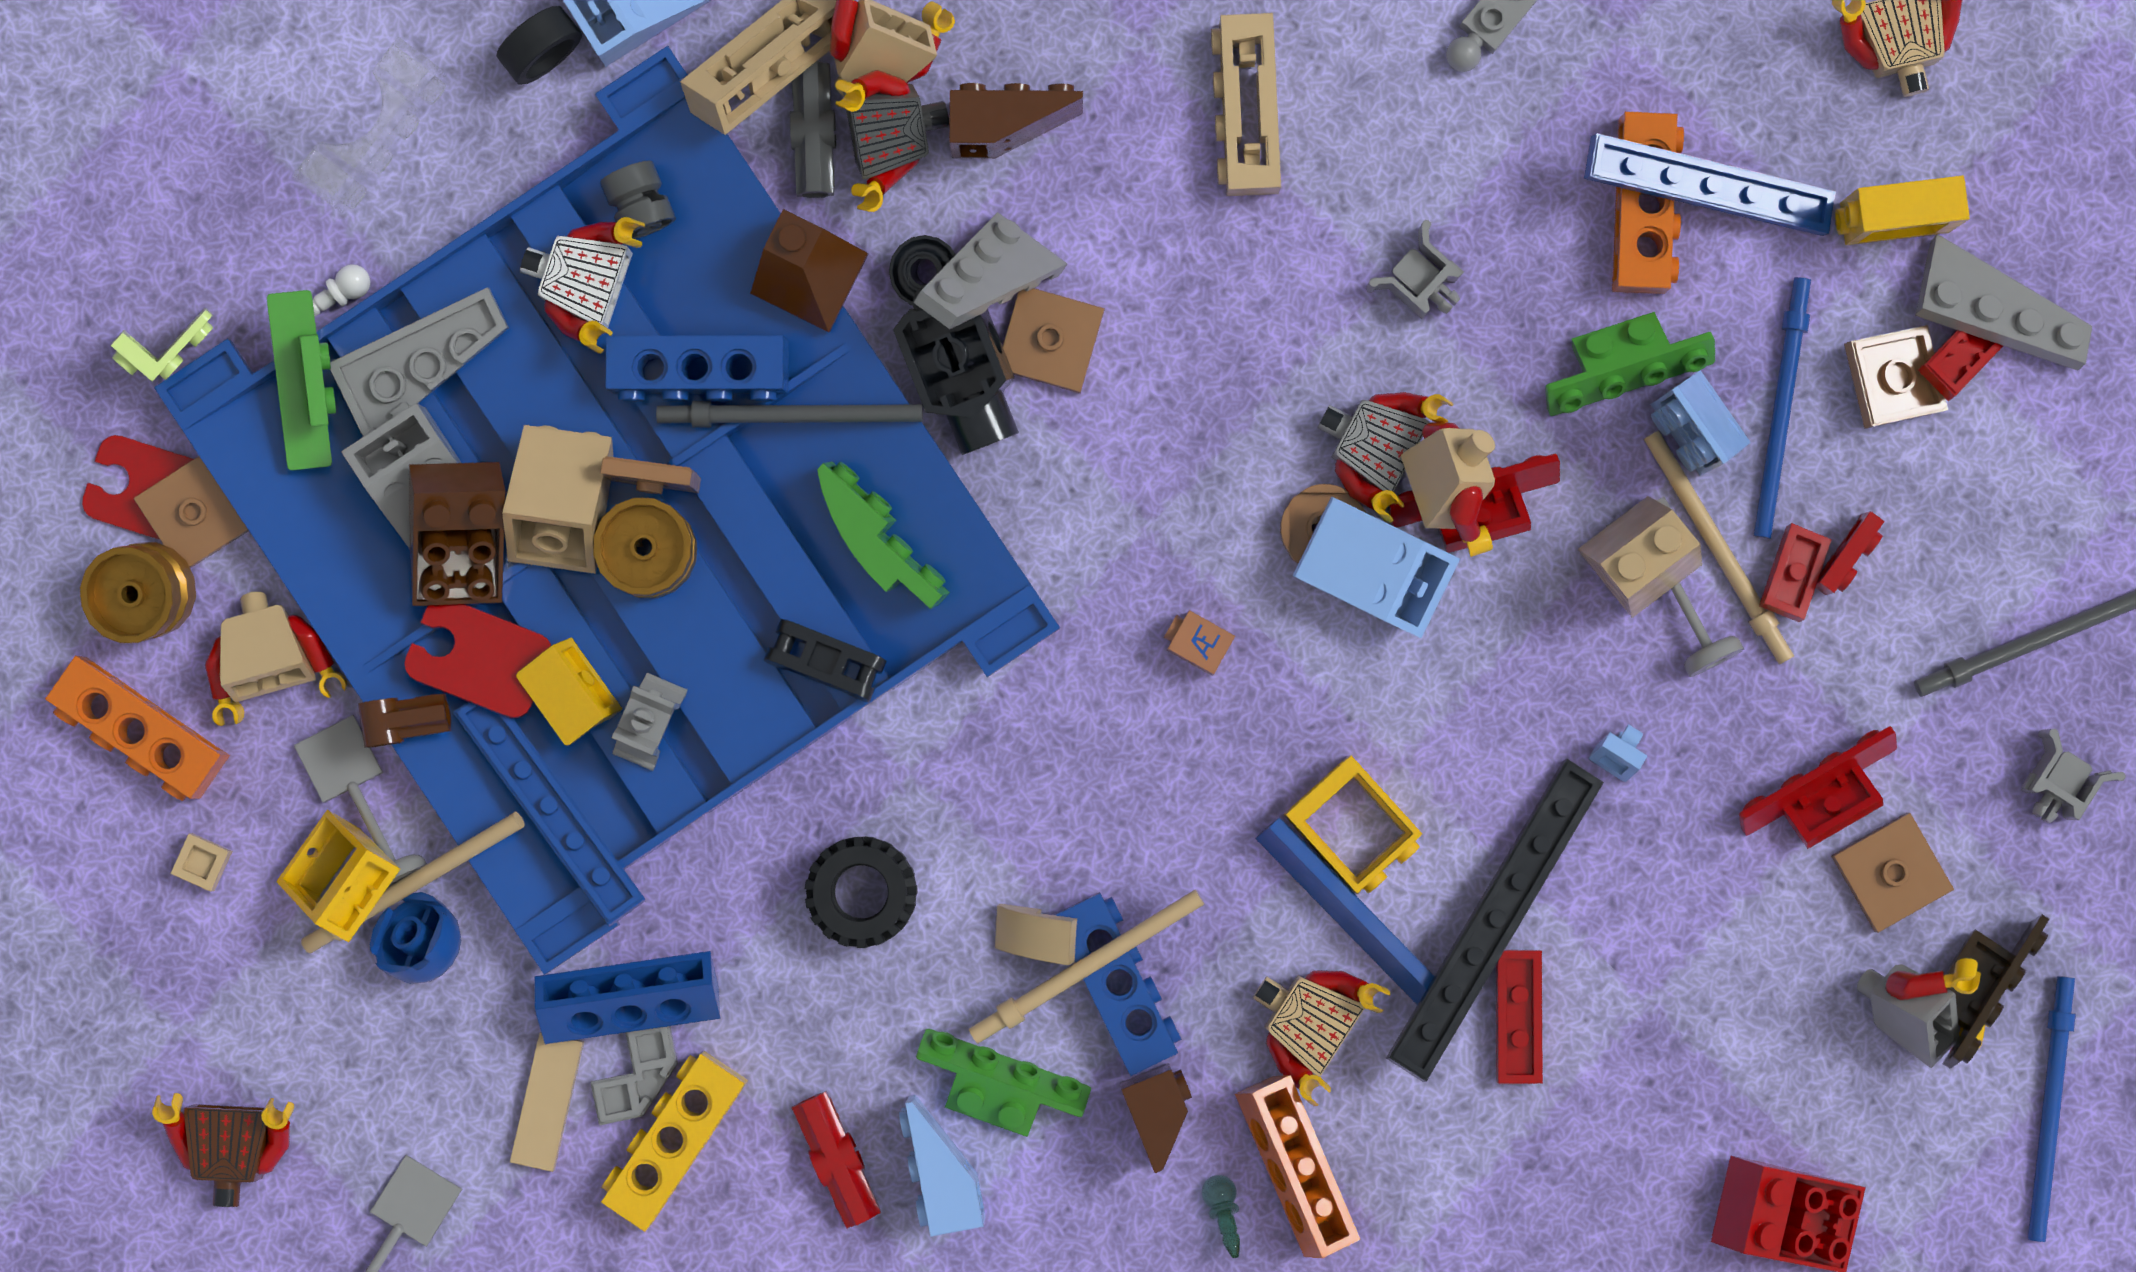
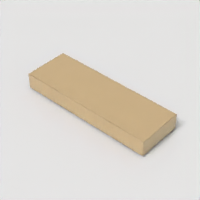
(546, 1104)

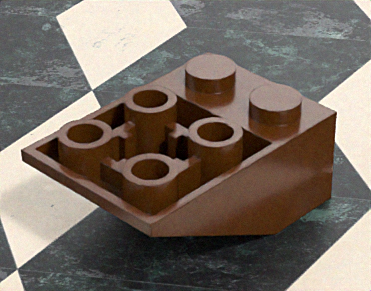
(1000, 120)
(456, 533)

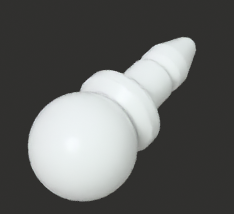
(350, 283)

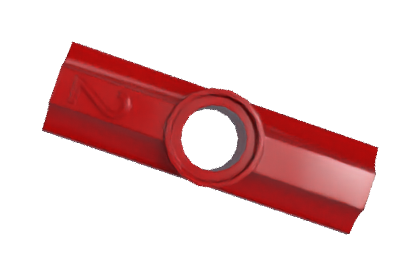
(836, 1159)

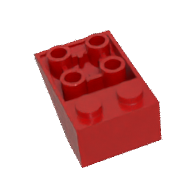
(1787, 1215)

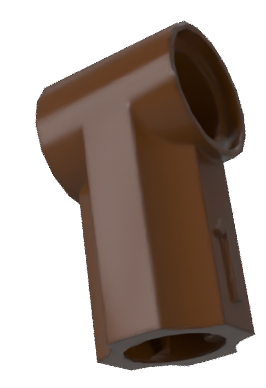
(392, 720)

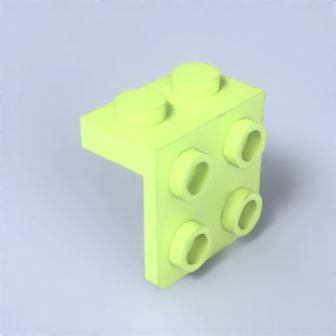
(135, 357)

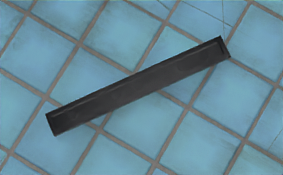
(1494, 920)

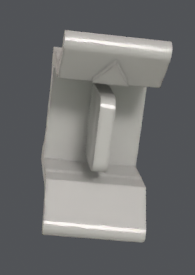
(1422, 277)
(646, 720)
(2061, 778)

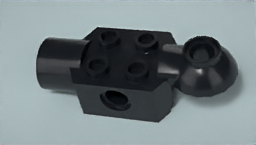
(957, 368)

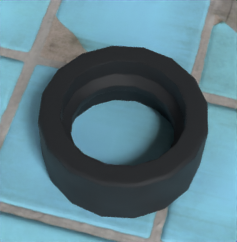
(539, 45)

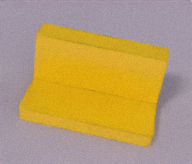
(568, 691)

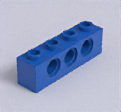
(629, 355)
(627, 997)
(1135, 1049)

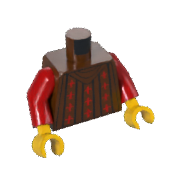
(226, 1142)

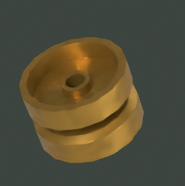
(671, 554)
(137, 592)

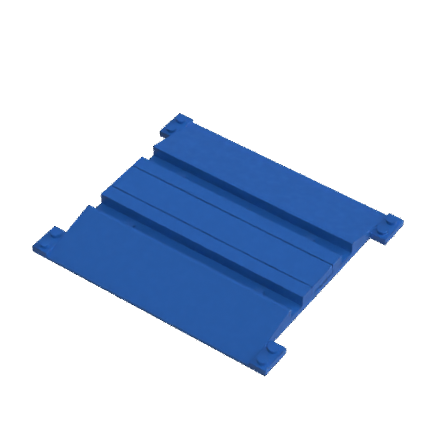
(757, 518)

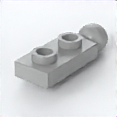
(1487, 27)

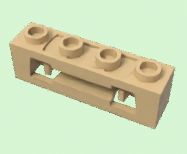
(1245, 32)
(764, 57)

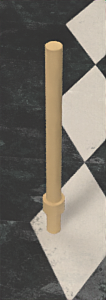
(1762, 620)
(428, 874)
(1012, 1011)

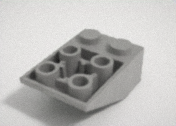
(384, 459)

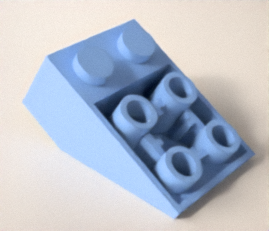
(623, 25)
(1699, 424)
(1376, 567)
(948, 1182)

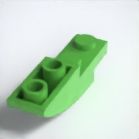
(863, 526)

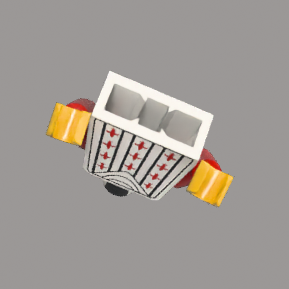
(584, 277)

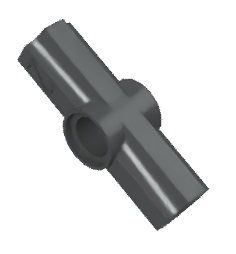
(813, 132)

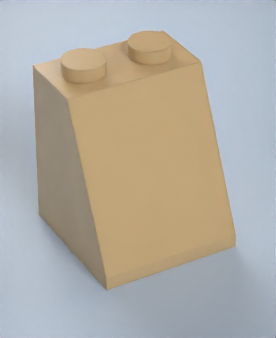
(556, 498)
(1643, 554)

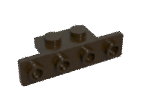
(1998, 972)

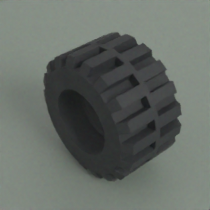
(822, 898)

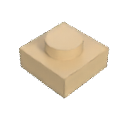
(201, 862)

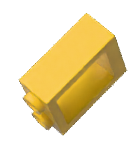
(1903, 210)
(1400, 849)
(354, 888)

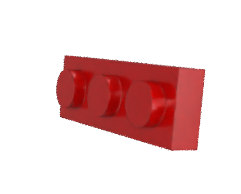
(1519, 1017)

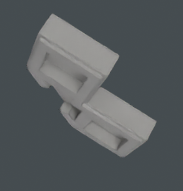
(631, 1094)

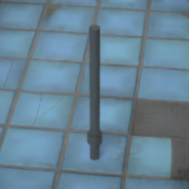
(704, 414)
(1961, 671)

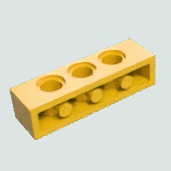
(643, 1203)

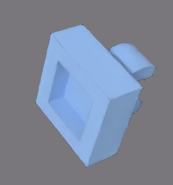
(1619, 753)

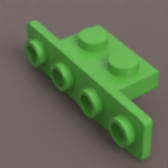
(1624, 360)
(300, 380)
(998, 1086)

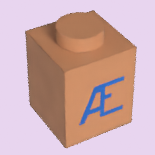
(1198, 641)

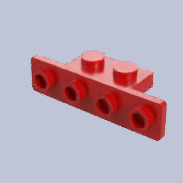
(1502, 509)
(1827, 796)

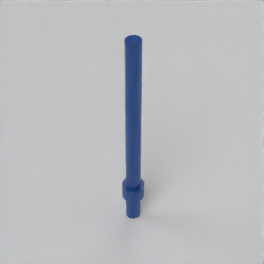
(1795, 324)
(2060, 1021)

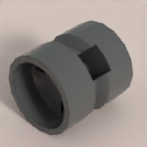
(637, 196)

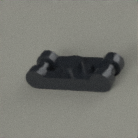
(825, 660)

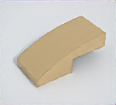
(1035, 935)

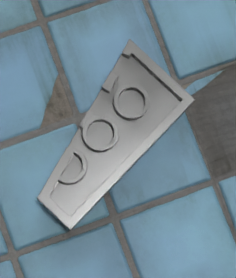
(988, 271)
(1990, 305)
(416, 359)

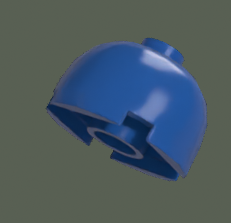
(416, 939)

